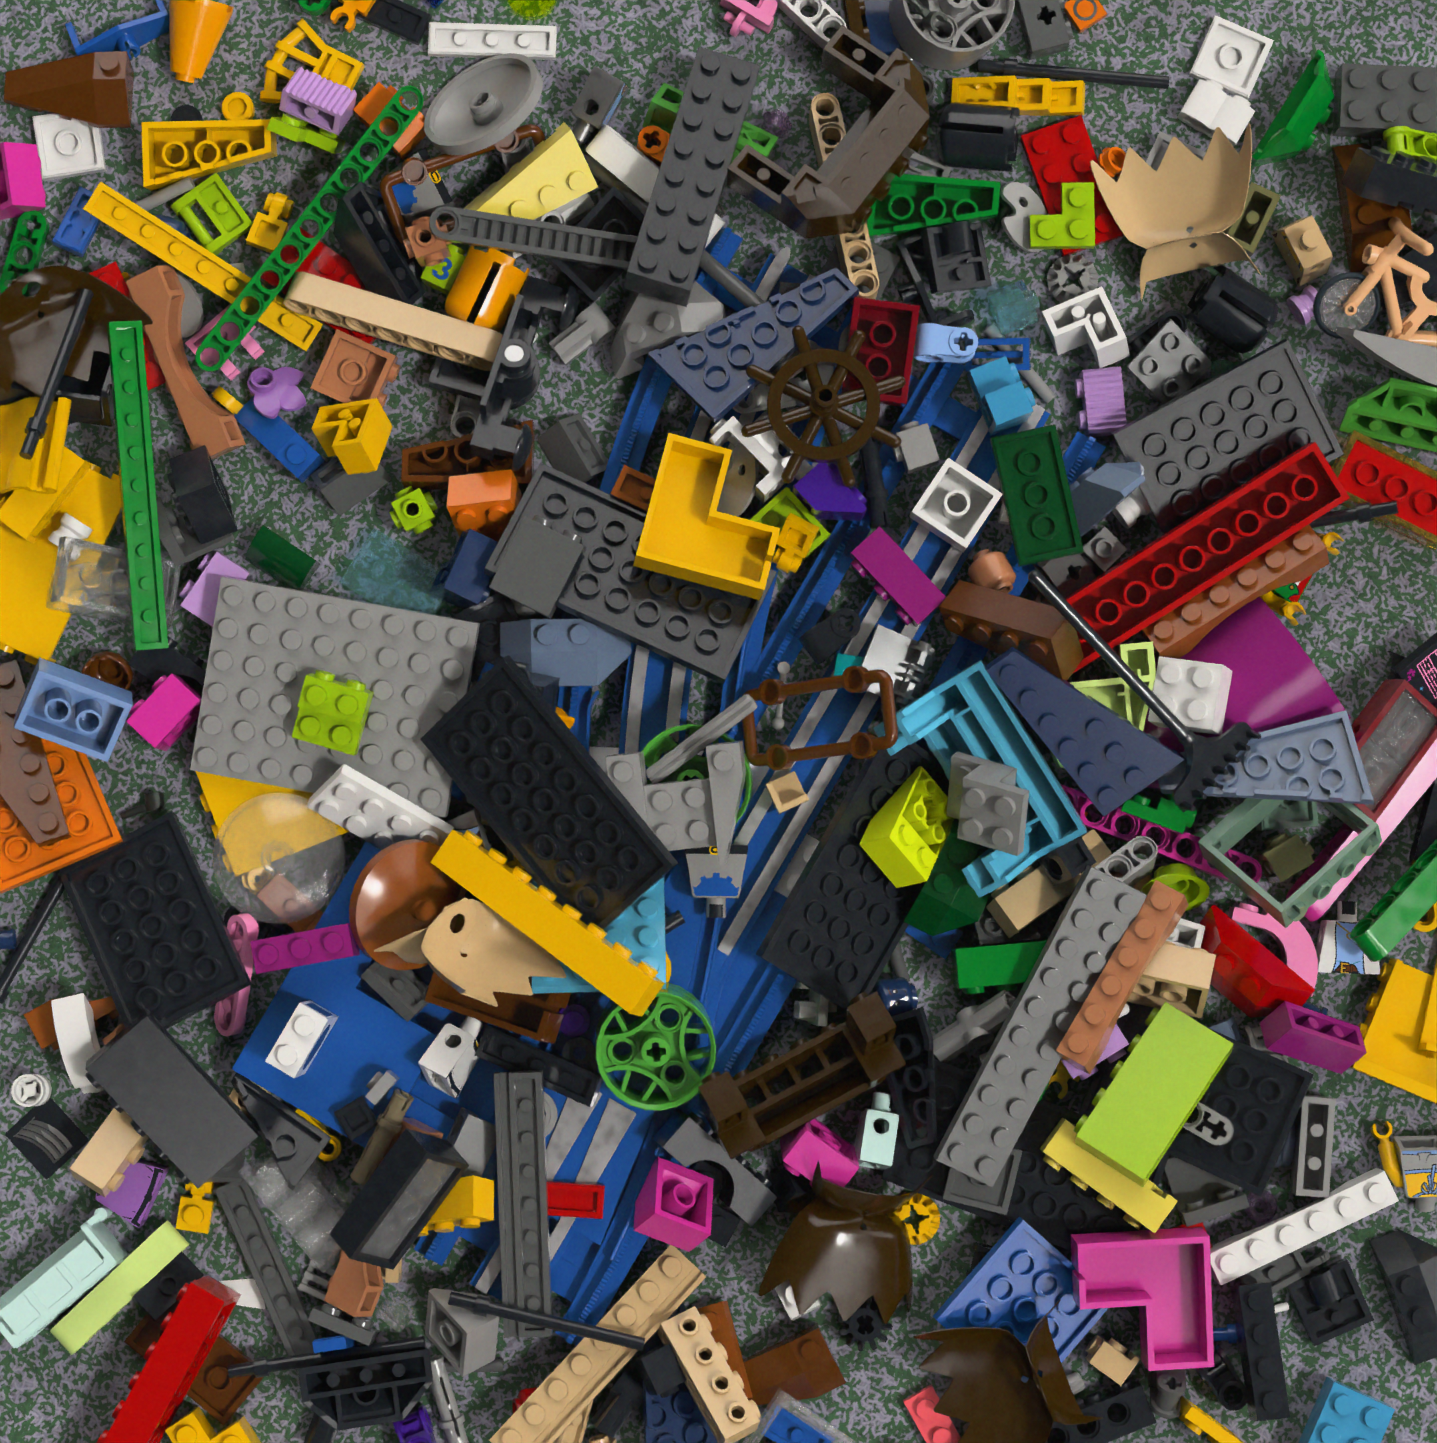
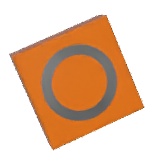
(1084, 13)

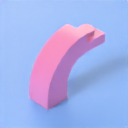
(1294, 941)

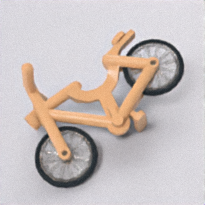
(1354, 300)

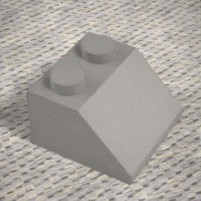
(460, 1335)

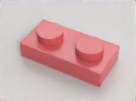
(932, 1425)

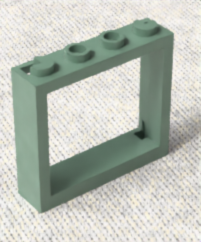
(1251, 813)

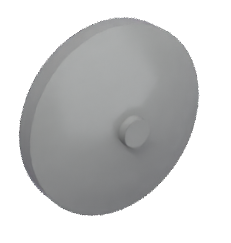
(483, 104)

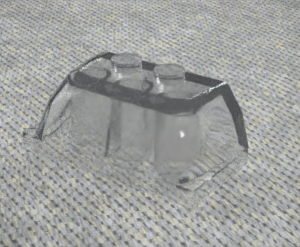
(94, 582)
(306, 1211)

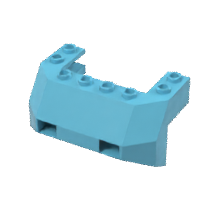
(978, 720)

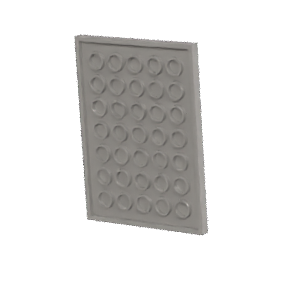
(276, 636)

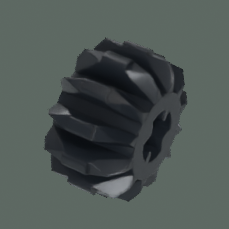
(864, 1335)

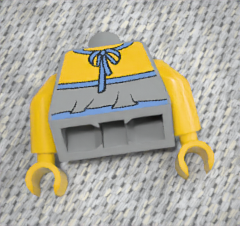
(1410, 1165)

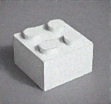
(955, 505)
(1193, 693)

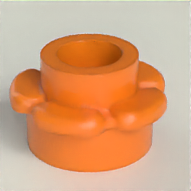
(1112, 160)

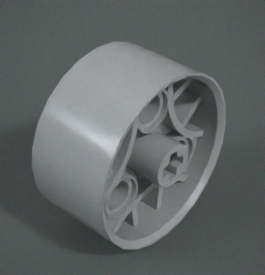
(961, 16)

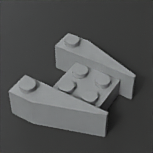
(687, 811)

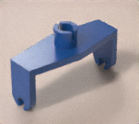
(125, 36)

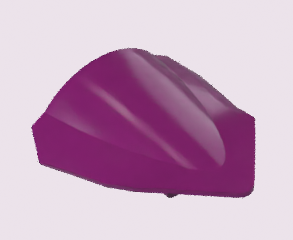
(1270, 678)

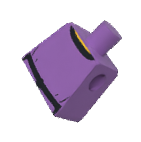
(137, 1192)

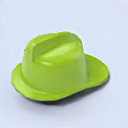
(1182, 879)

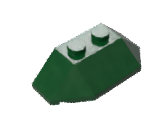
(946, 897)

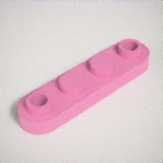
(231, 1011)

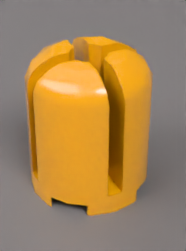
(473, 278)

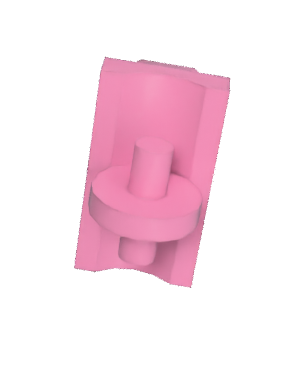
(760, 16)

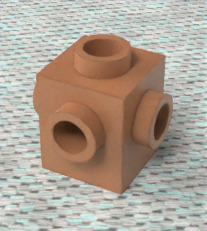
(427, 253)

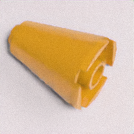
(194, 35)

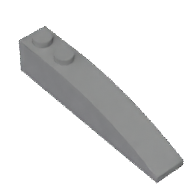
(1402, 356)

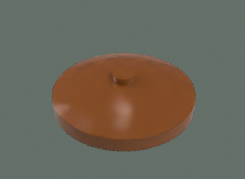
(398, 896)

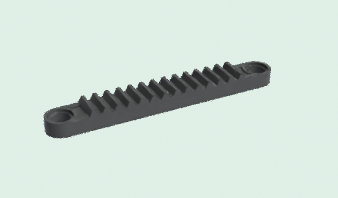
(536, 237)

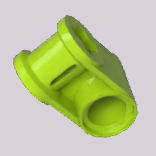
(1411, 141)

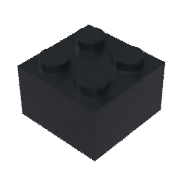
(201, 495)

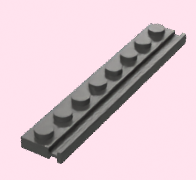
(523, 1197)

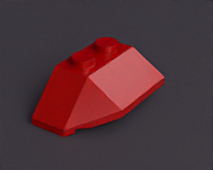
(1248, 970)

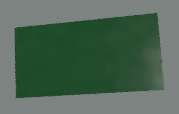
(1036, 495)

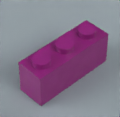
(896, 577)
(304, 948)
(1312, 1037)

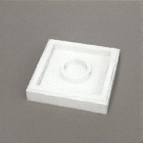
(1231, 57)
(67, 147)

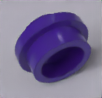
(575, 1020)

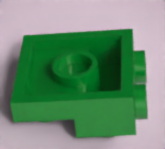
(1159, 811)

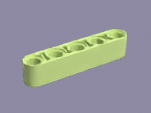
(119, 1287)

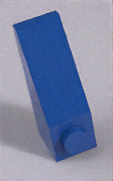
(280, 441)

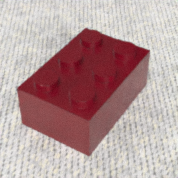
(888, 343)

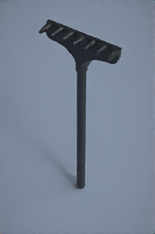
(1204, 755)

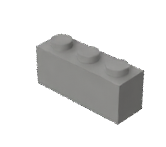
(1313, 1147)

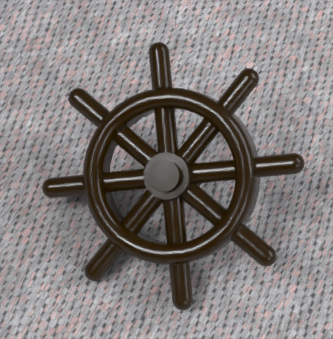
(823, 406)

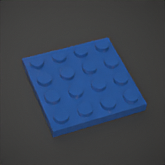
(1017, 1288)

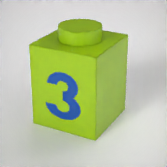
(444, 274)

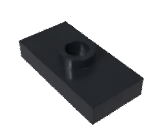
(163, 1289)

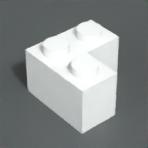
(1090, 321)

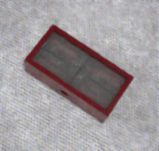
(1392, 739)

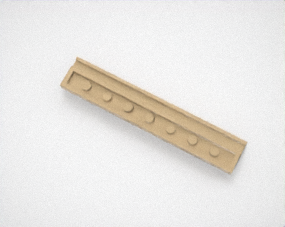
(595, 1362)

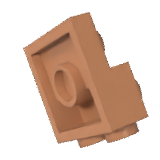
(355, 370)

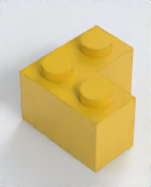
(353, 433)
(196, 1429)

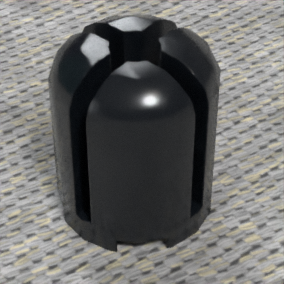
(978, 136)
(1232, 310)

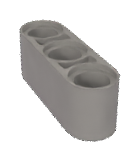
(1128, 864)

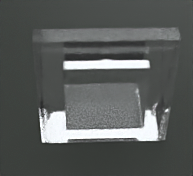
(396, 1311)

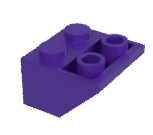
(827, 497)

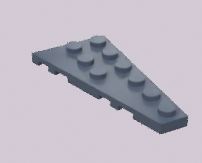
(1293, 762)

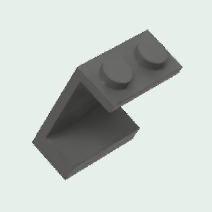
(537, 565)

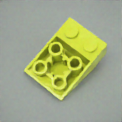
(909, 830)

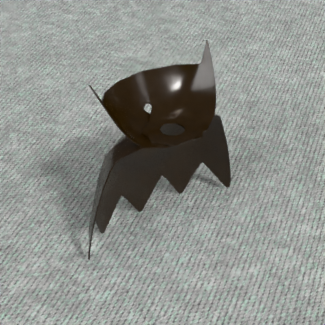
(32, 342)
(832, 1253)
(989, 1384)

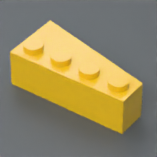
(201, 148)

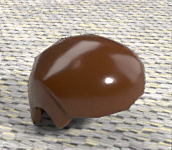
(109, 668)

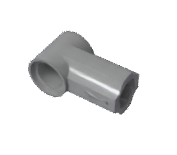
(589, 329)

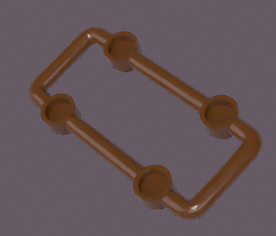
(415, 173)
(861, 745)

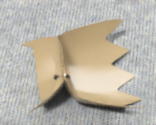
(1183, 193)
(496, 951)

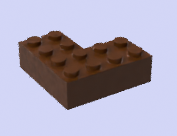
(523, 1014)

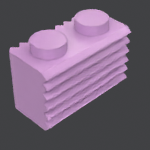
(318, 100)
(1101, 401)

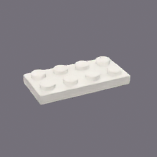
(375, 811)

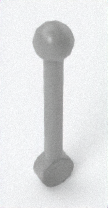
(783, 669)

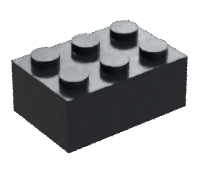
(610, 214)

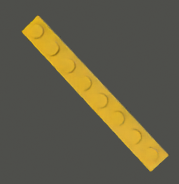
(196, 263)

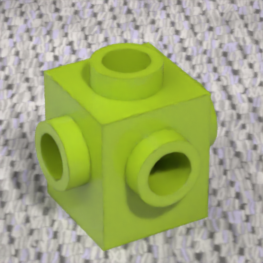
(420, 521)

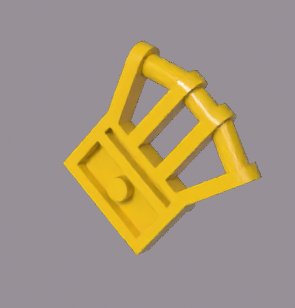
(331, 64)

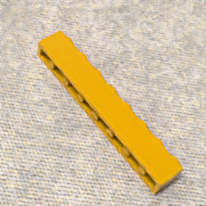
(547, 922)

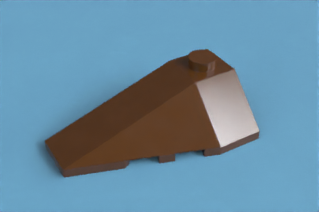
(81, 87)
(797, 1365)

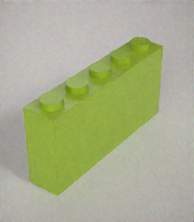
(1152, 1093)

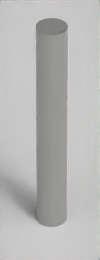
(166, 194)
(1029, 375)

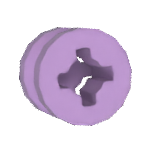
(1302, 305)

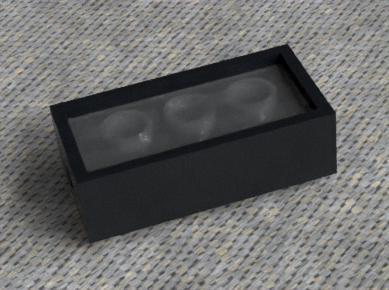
(399, 1199)

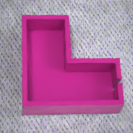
(1162, 1275)

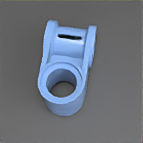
(940, 343)

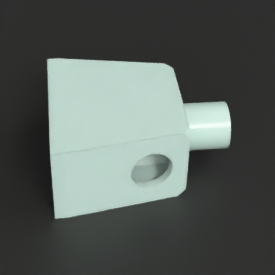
(872, 1148)

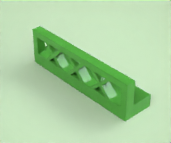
(663, 115)

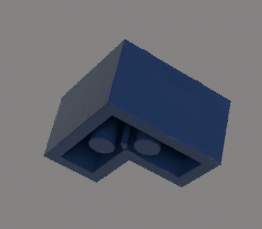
(463, 577)

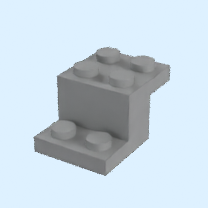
(987, 803)

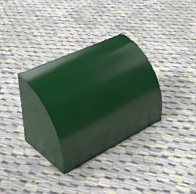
(280, 559)

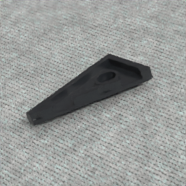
(287, 1135)

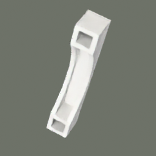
(1282, 1236)

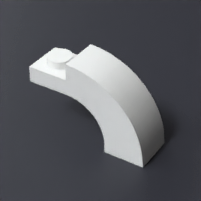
(76, 1038)

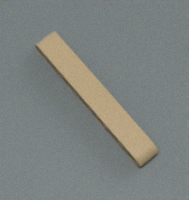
(849, 243)
(393, 320)

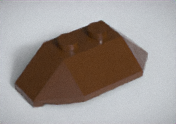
(1362, 218)

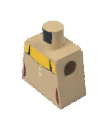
(1303, 249)

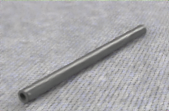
(708, 262)

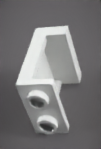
(768, 465)

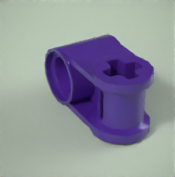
(415, 1427)

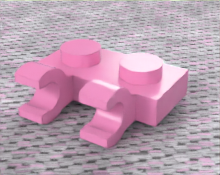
(229, 332)

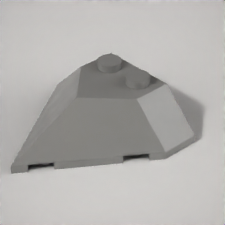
(655, 323)

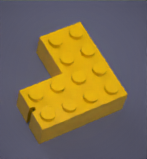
(691, 538)

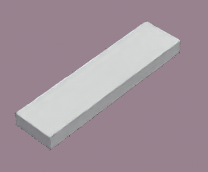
(491, 40)

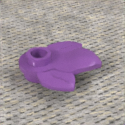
(278, 392)

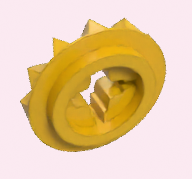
(928, 1226)

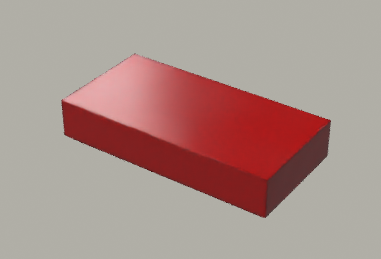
(575, 1199)

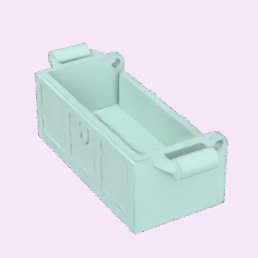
(60, 1280)

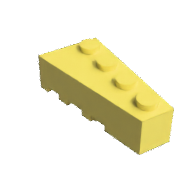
(541, 181)
(1142, 1205)

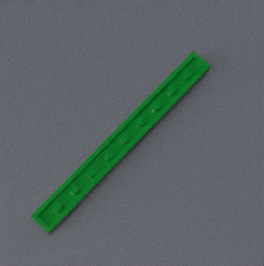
(137, 485)

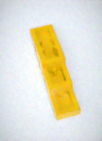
(1032, 96)

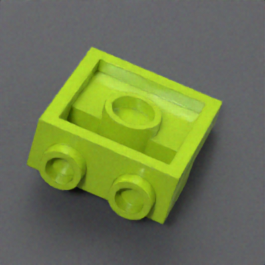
(332, 712)

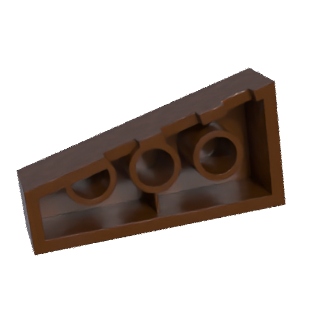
(433, 463)
(1009, 621)

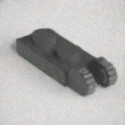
(1286, 1269)

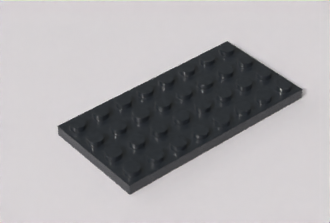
(654, 610)
(547, 797)
(843, 908)
(1040, 1192)

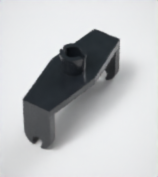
(915, 289)

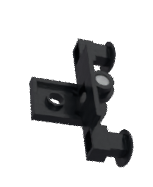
(513, 374)

